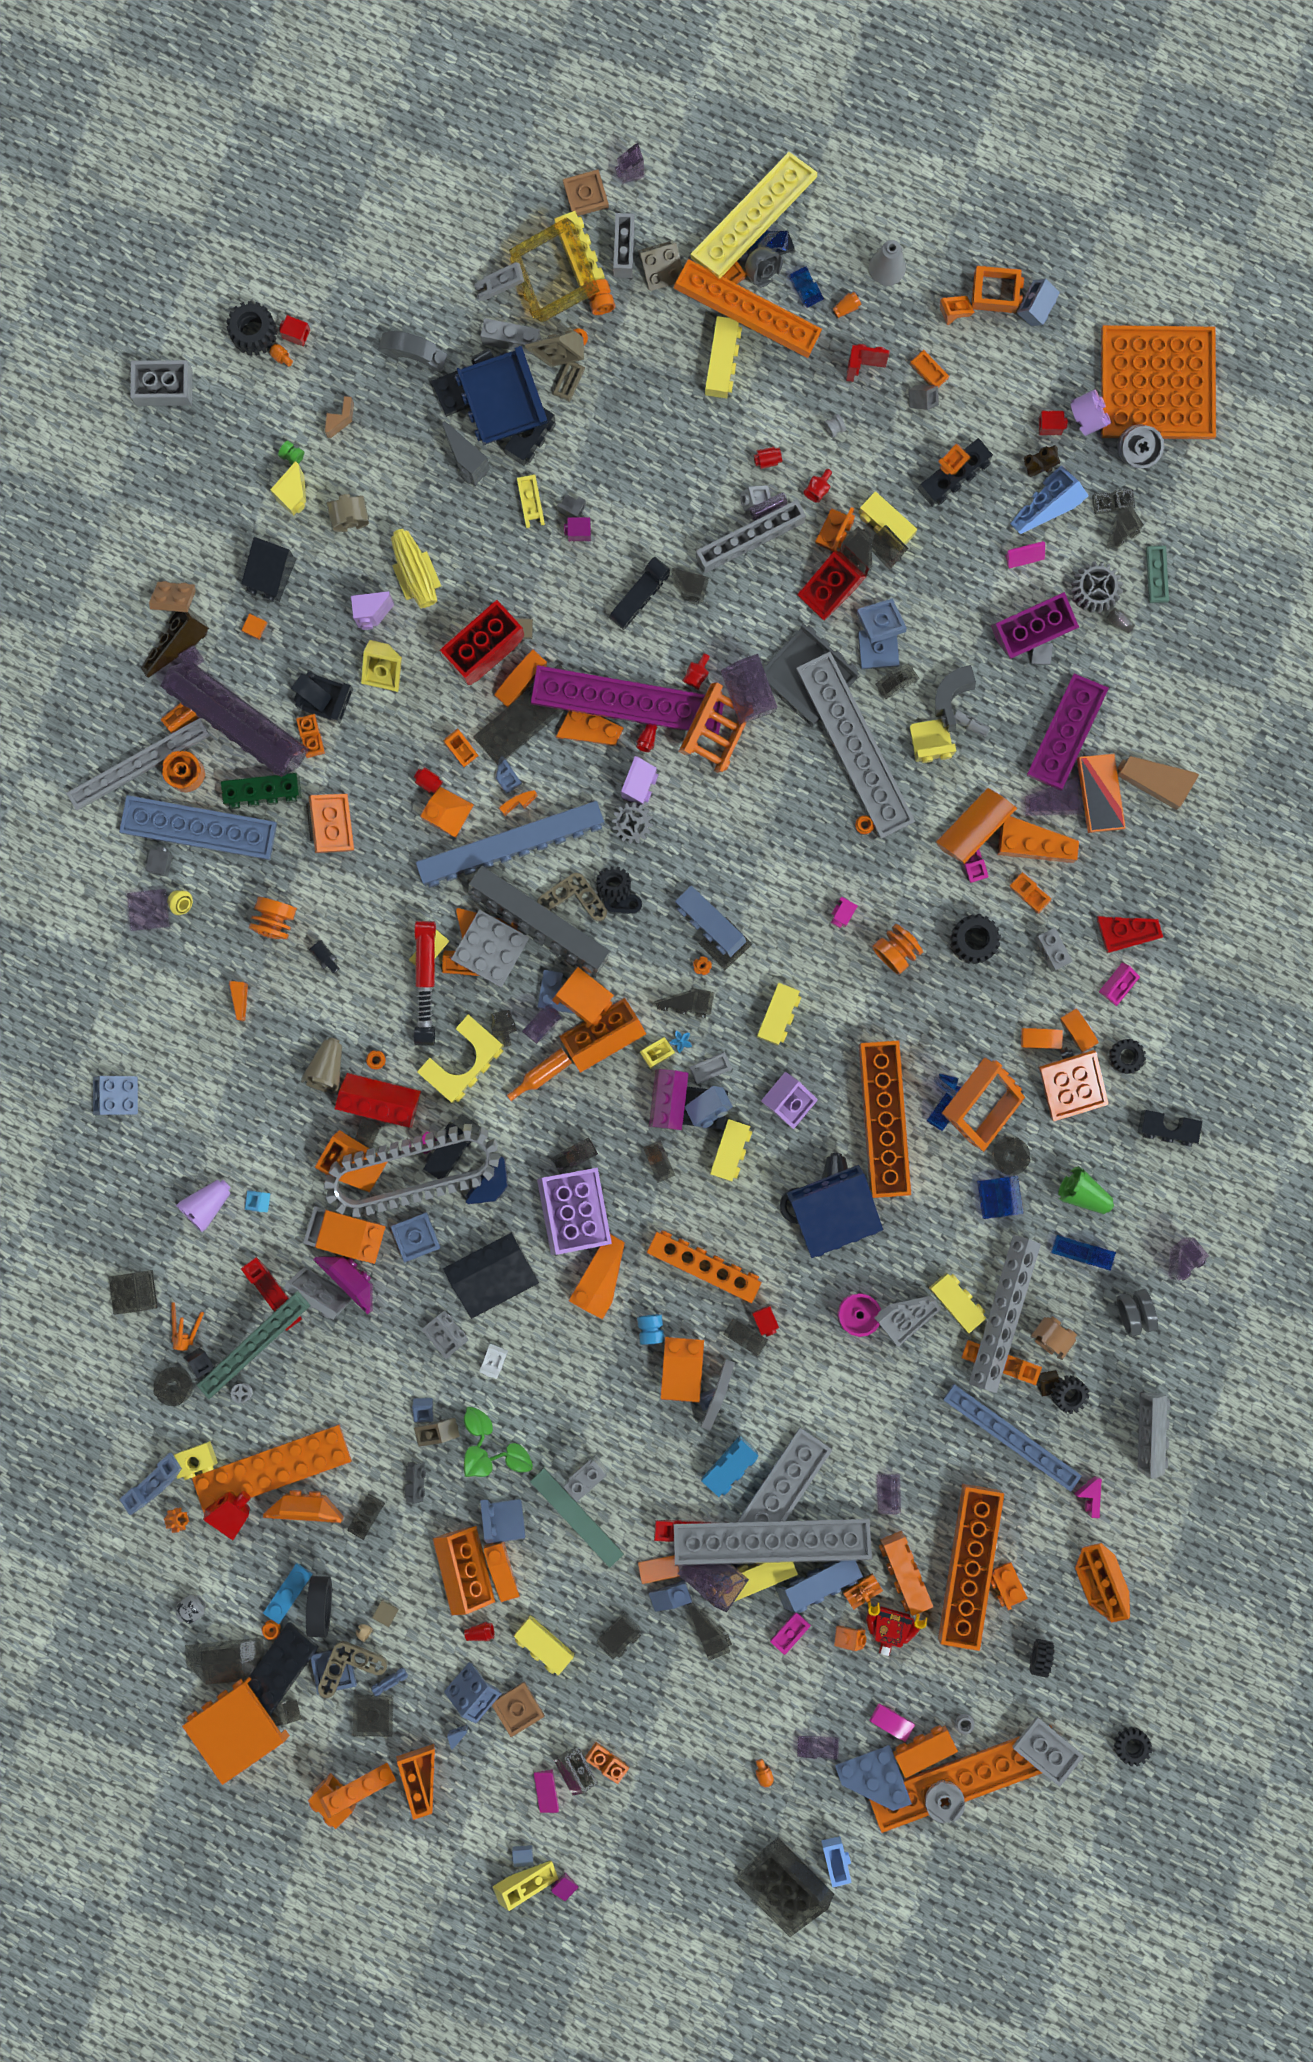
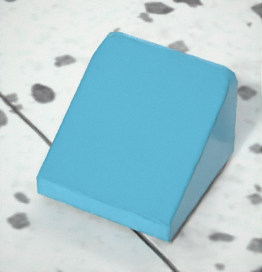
(257, 1201)

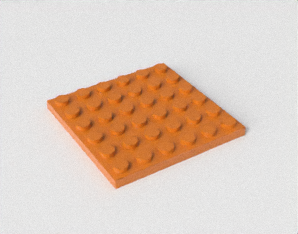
(1159, 380)

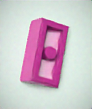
(1025, 554)
(1119, 984)
(546, 1791)

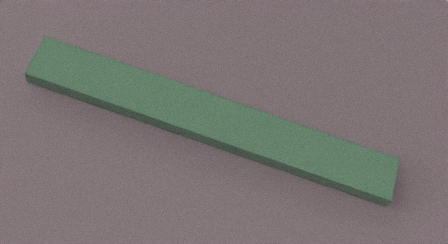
(253, 1345)

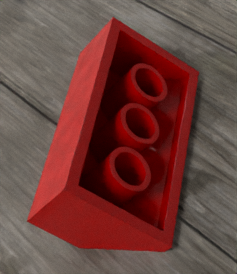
(378, 1100)

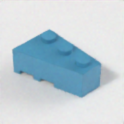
(730, 1467)

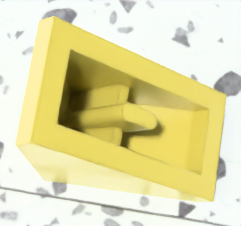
(657, 1052)

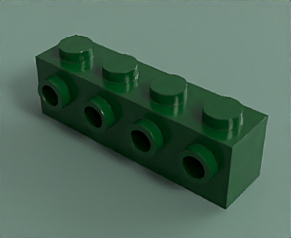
(261, 790)

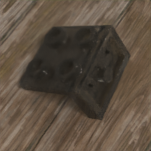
(133, 1292)

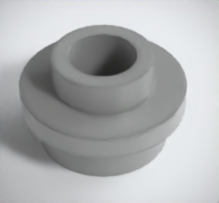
(964, 1730)

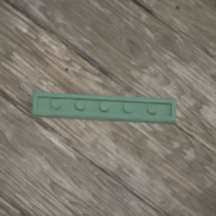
(577, 1517)

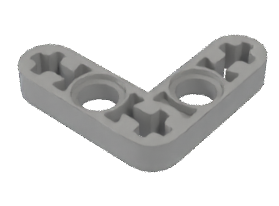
(718, 1396)

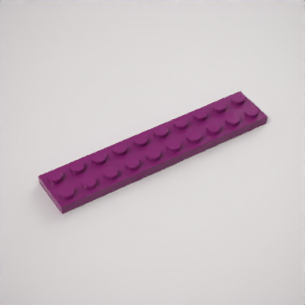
(619, 699)

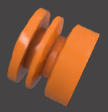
(272, 918)
(901, 945)

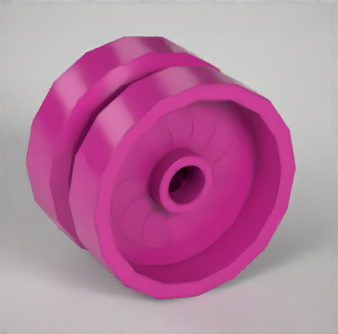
(847, 1314)

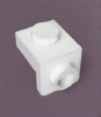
(493, 1361)

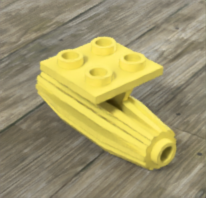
(414, 570)

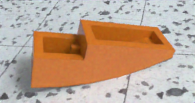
(520, 679)

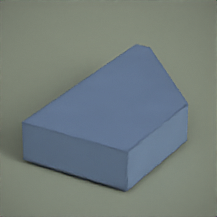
(507, 778)

